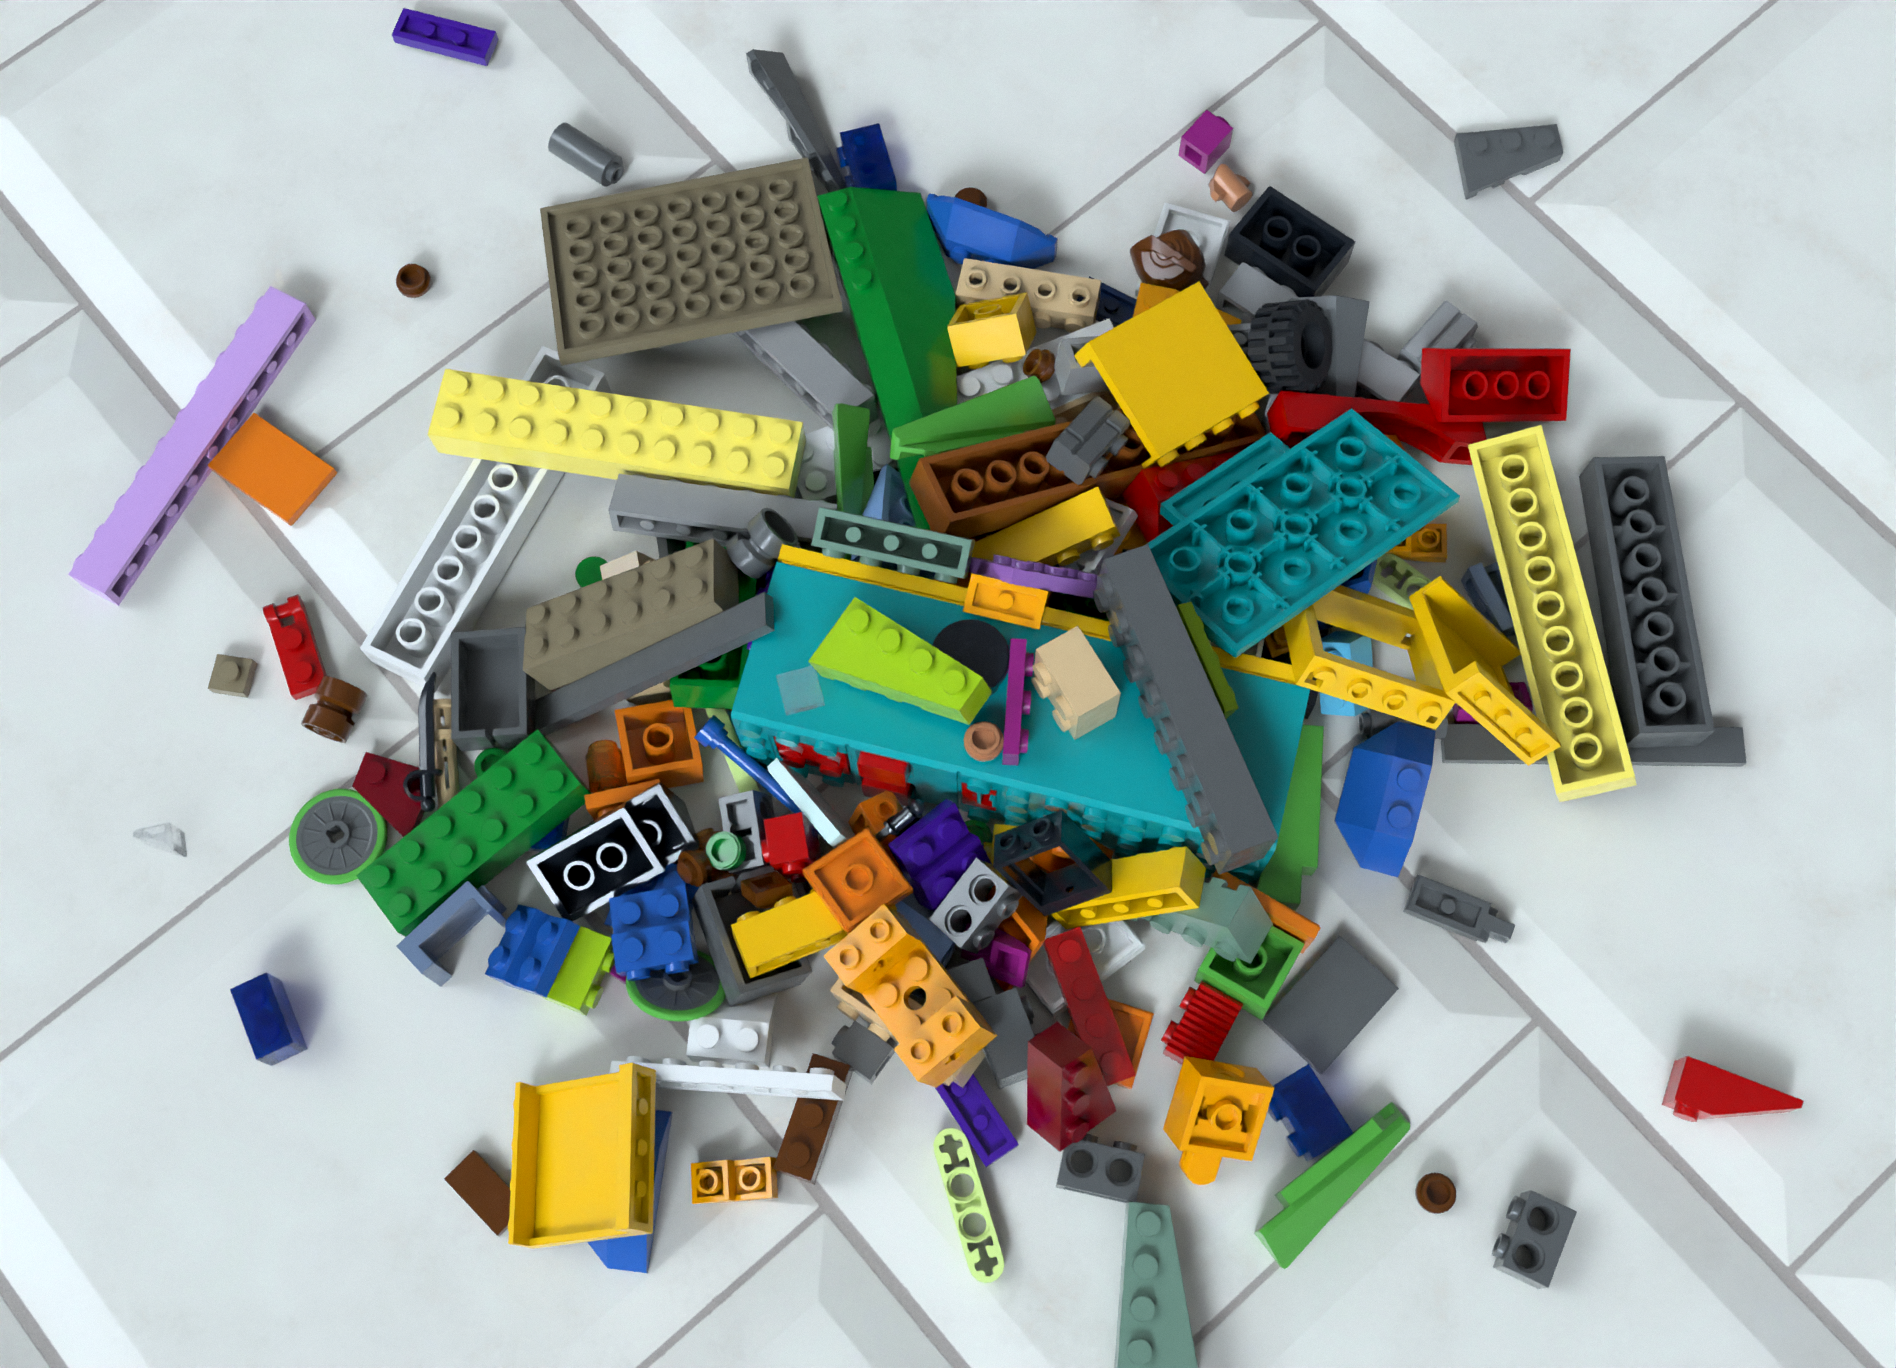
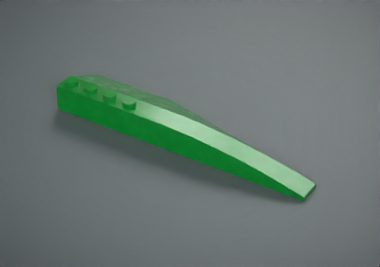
(897, 305)

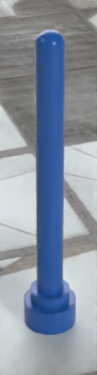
(715, 736)

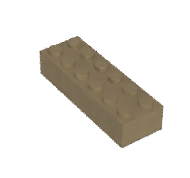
(627, 613)

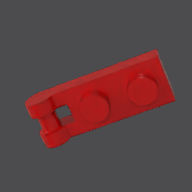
(296, 646)

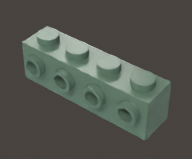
(893, 542)

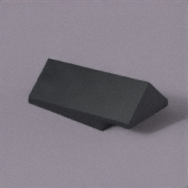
(615, 852)

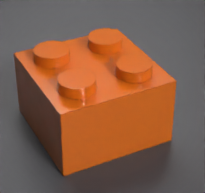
(659, 744)

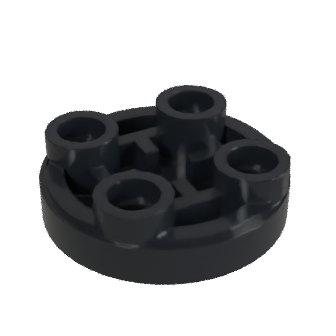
(978, 648)

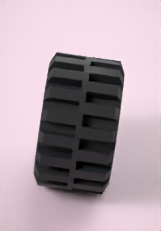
(1290, 346)

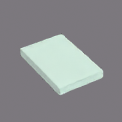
(811, 803)

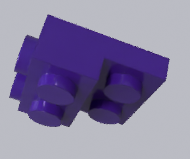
(936, 853)

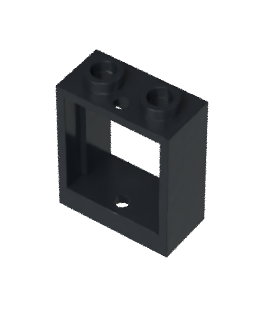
(1050, 892)

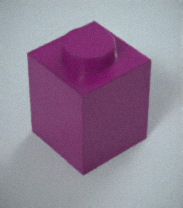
(1205, 141)

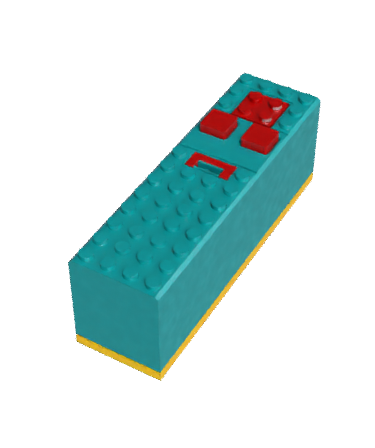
(1105, 781)

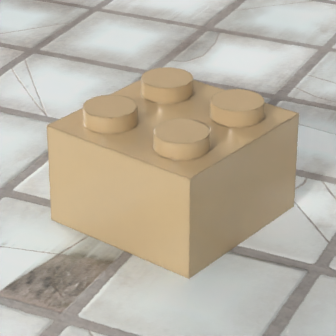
(1075, 683)

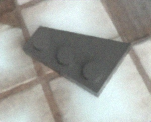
(1498, 155)

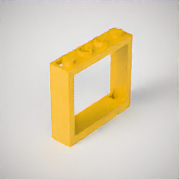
(1414, 701)

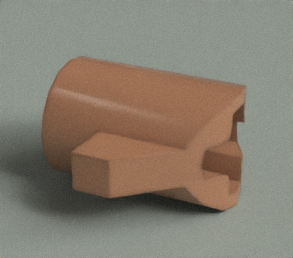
(1230, 188)

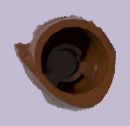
(1169, 260)

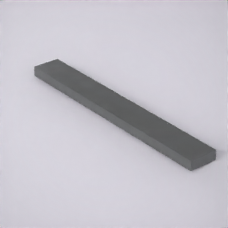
(655, 664)
(1478, 746)

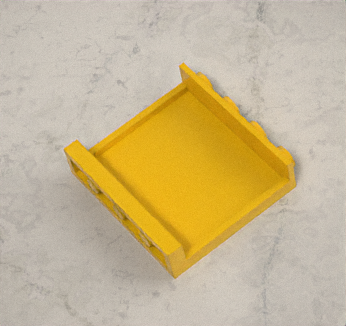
(1176, 373)
(1470, 663)
(583, 1159)

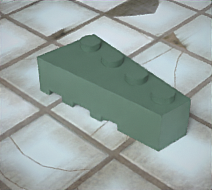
(1225, 920)
(1152, 1298)

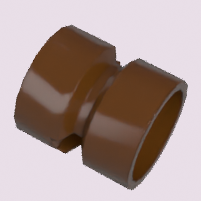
(334, 708)

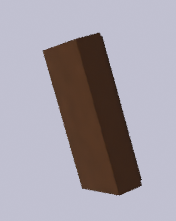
(483, 1191)

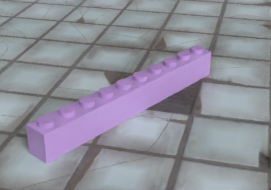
(181, 457)

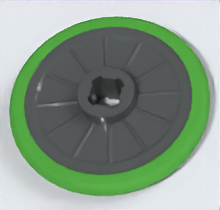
(327, 815)
(679, 995)

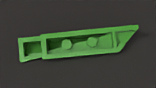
(976, 421)
(852, 459)
(1299, 831)
(1328, 1184)

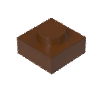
(766, 889)

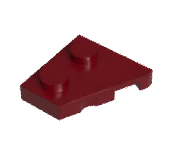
(381, 785)

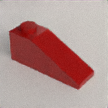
(1709, 1092)

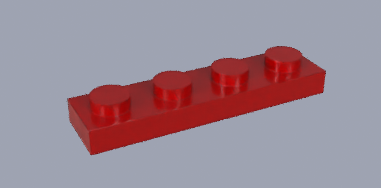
(1088, 1003)

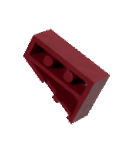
(1064, 1087)

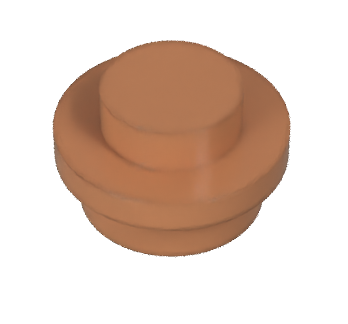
(983, 741)

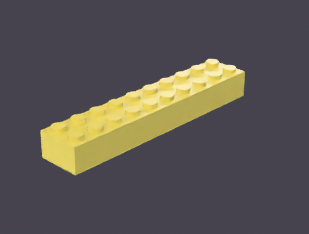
(613, 434)
(1551, 614)

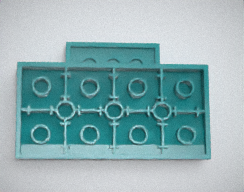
(1290, 526)

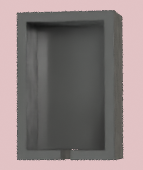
(490, 690)
(716, 914)

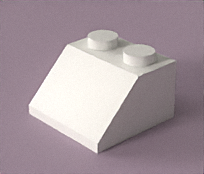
(735, 1033)

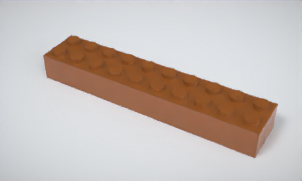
(1011, 480)

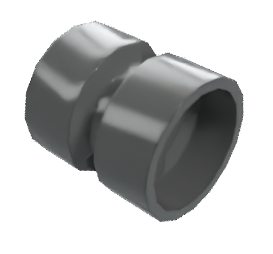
(757, 546)

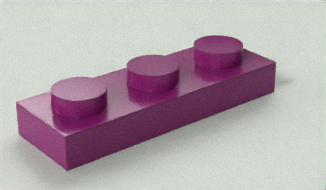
(1017, 702)

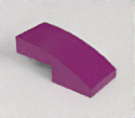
(1004, 957)

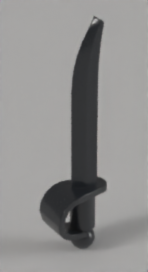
(426, 750)
(901, 821)

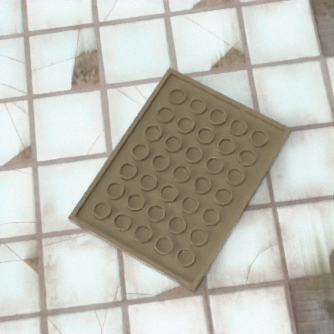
(687, 261)

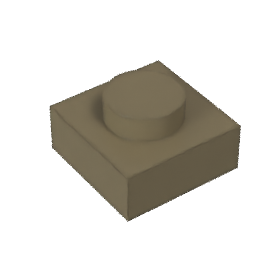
(232, 675)

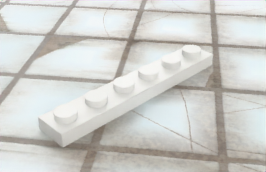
(742, 1079)

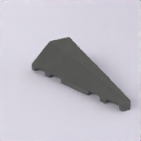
(780, 85)
(1347, 325)

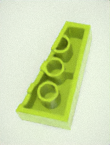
(892, 661)

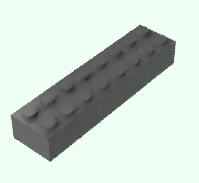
(1645, 602)
(1183, 710)

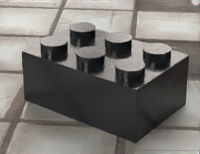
(1289, 245)

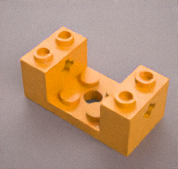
(888, 962)

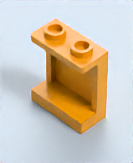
(1006, 601)

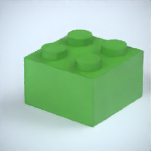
(1254, 982)

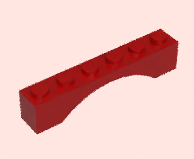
(1300, 415)

